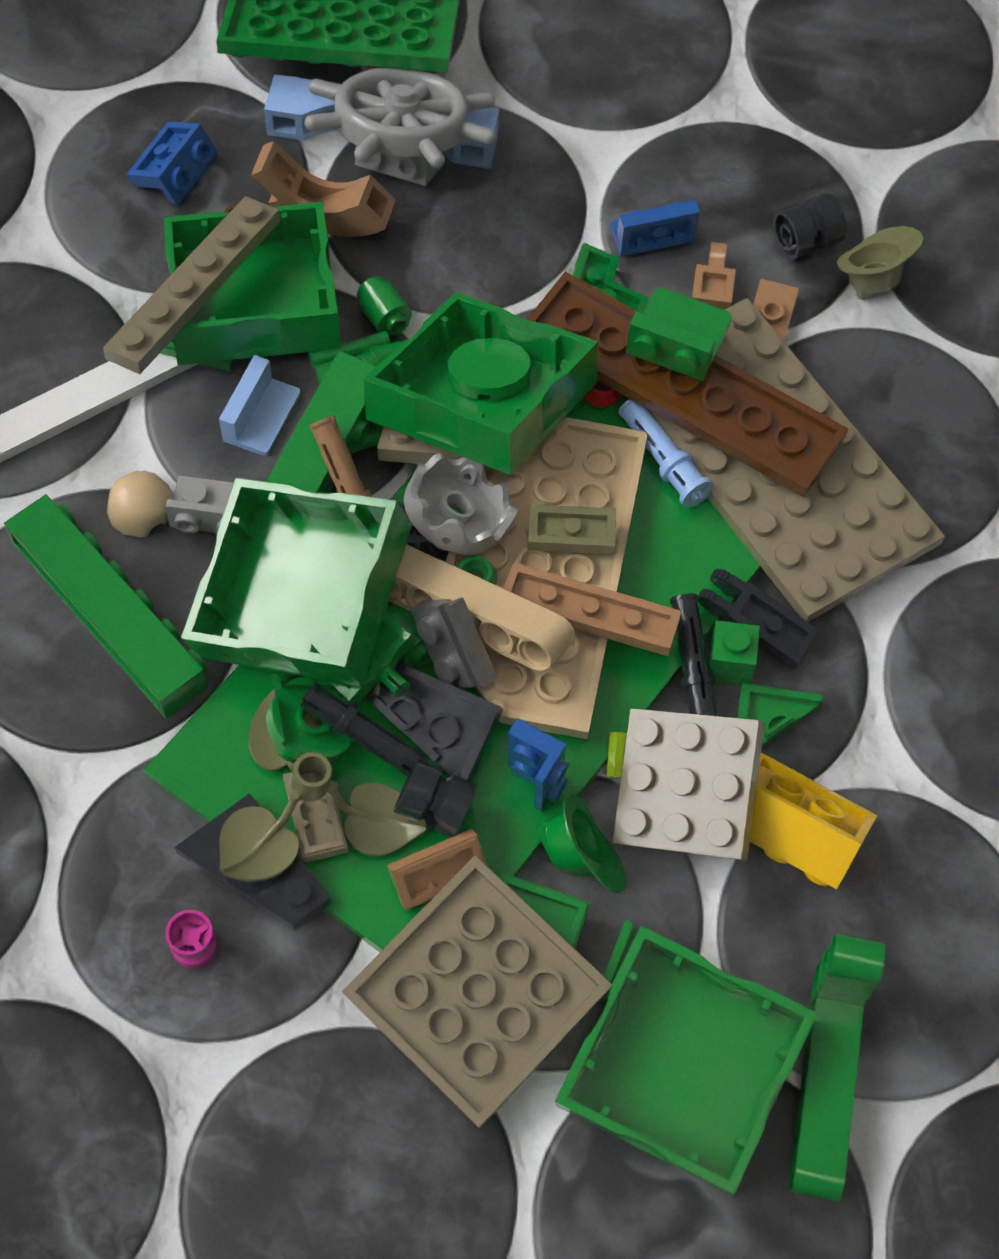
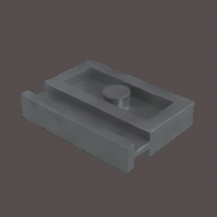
(453, 642)

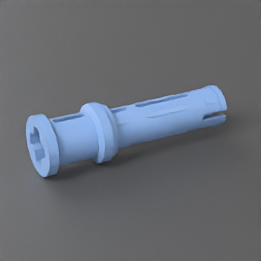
(675, 464)

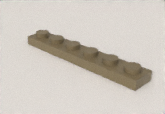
(191, 285)

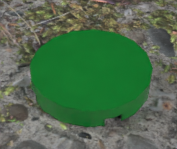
(489, 368)

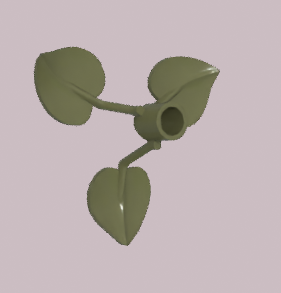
(260, 847)

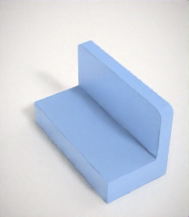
(258, 409)

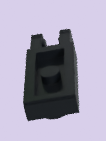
(780, 629)

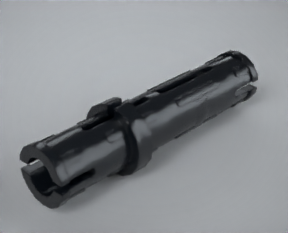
(690, 640)
(357, 726)

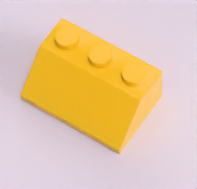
(806, 823)

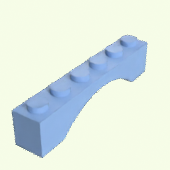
(292, 102)

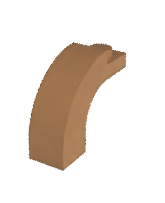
(349, 207)

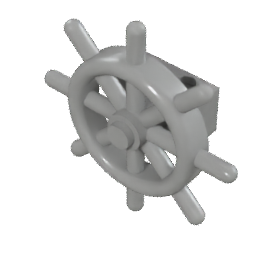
(401, 119)

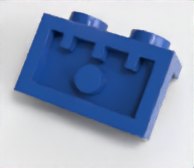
(174, 160)
(656, 228)
(538, 760)

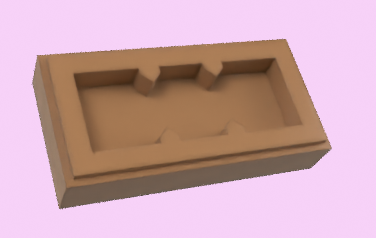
(776, 304)
(429, 870)

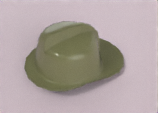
(879, 260)

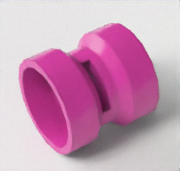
(186, 930)

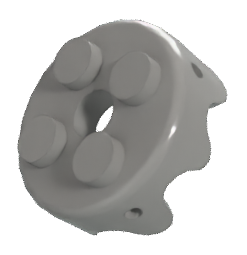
(464, 488)

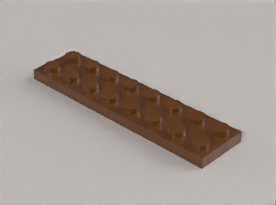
(726, 410)

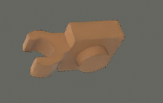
(713, 282)

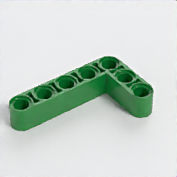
(840, 989)

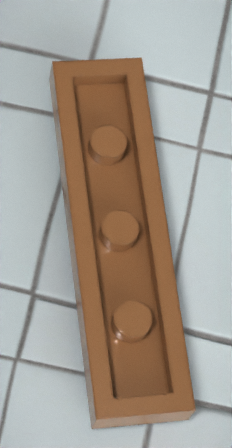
(598, 609)

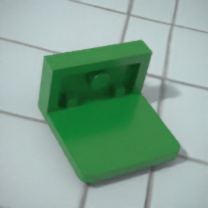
(678, 333)

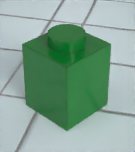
(733, 652)

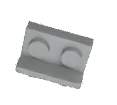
(198, 504)

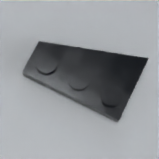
(440, 719)
(288, 897)

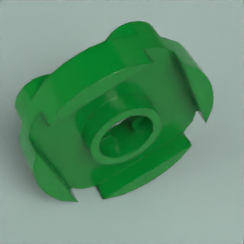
(292, 734)

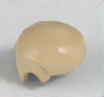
(138, 503)

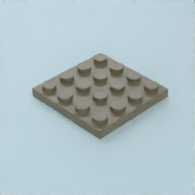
(477, 991)

